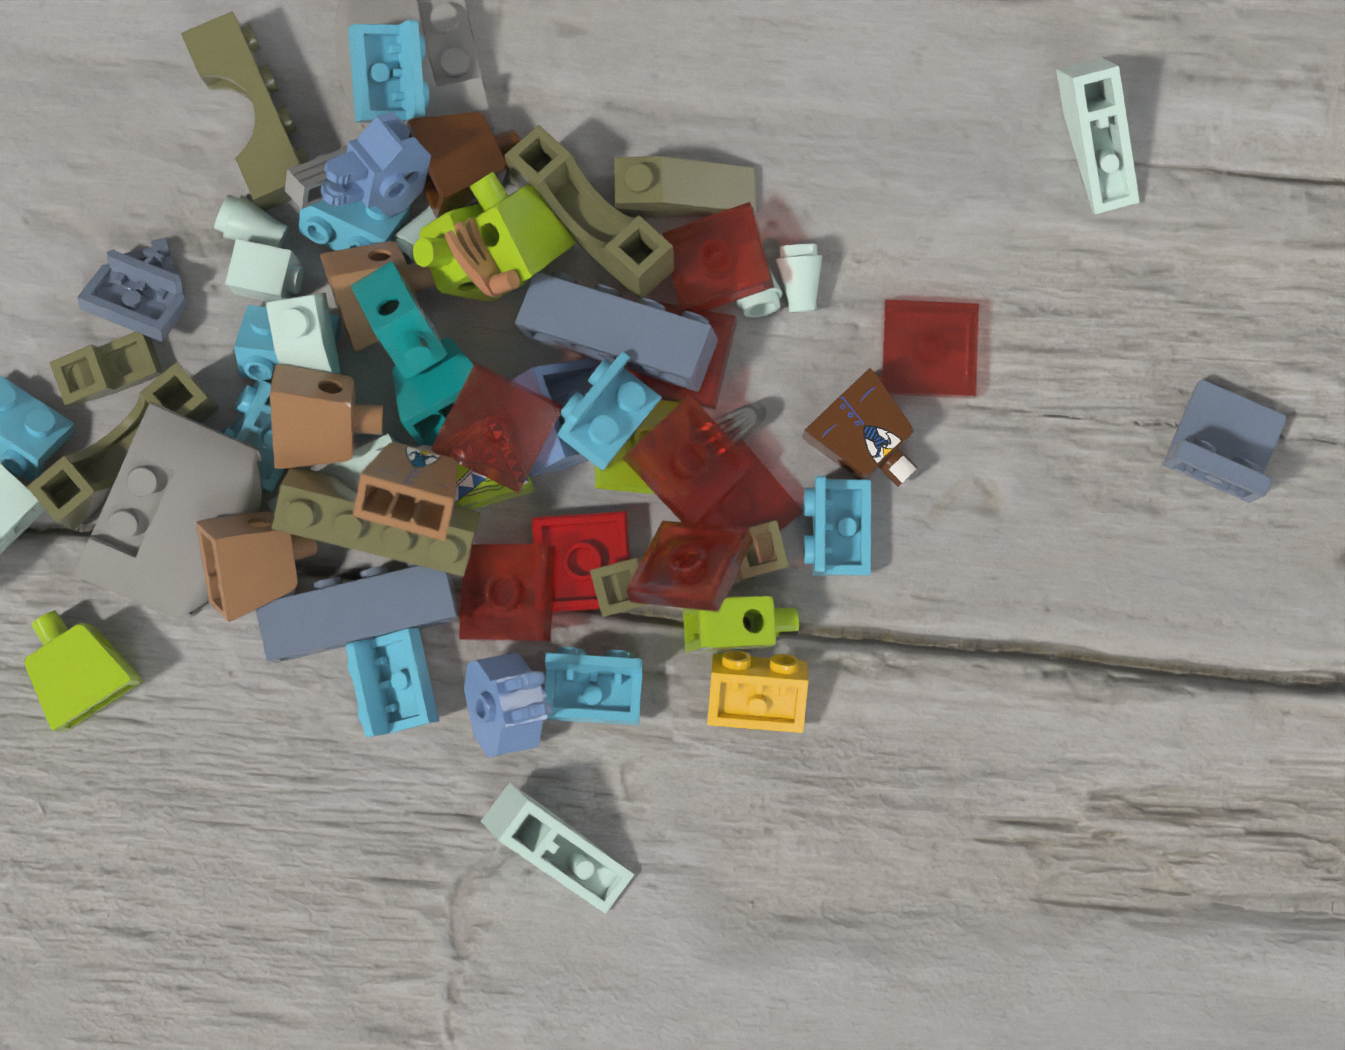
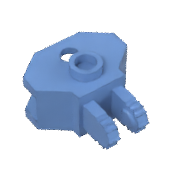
(377, 168)
(505, 704)

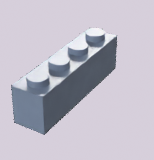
(604, 325)
(355, 610)

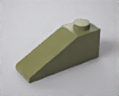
(680, 186)

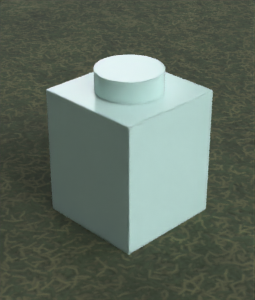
(263, 272)

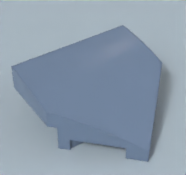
(137, 291)

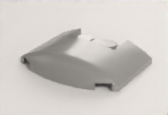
(450, 55)
(148, 527)

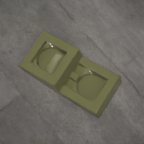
(106, 369)

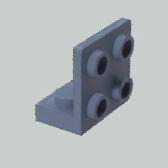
(1225, 442)

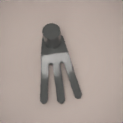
(742, 421)

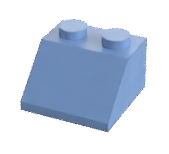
(559, 384)

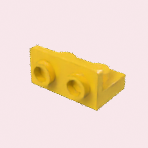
(758, 692)

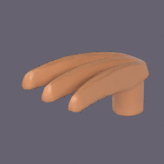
(477, 262)

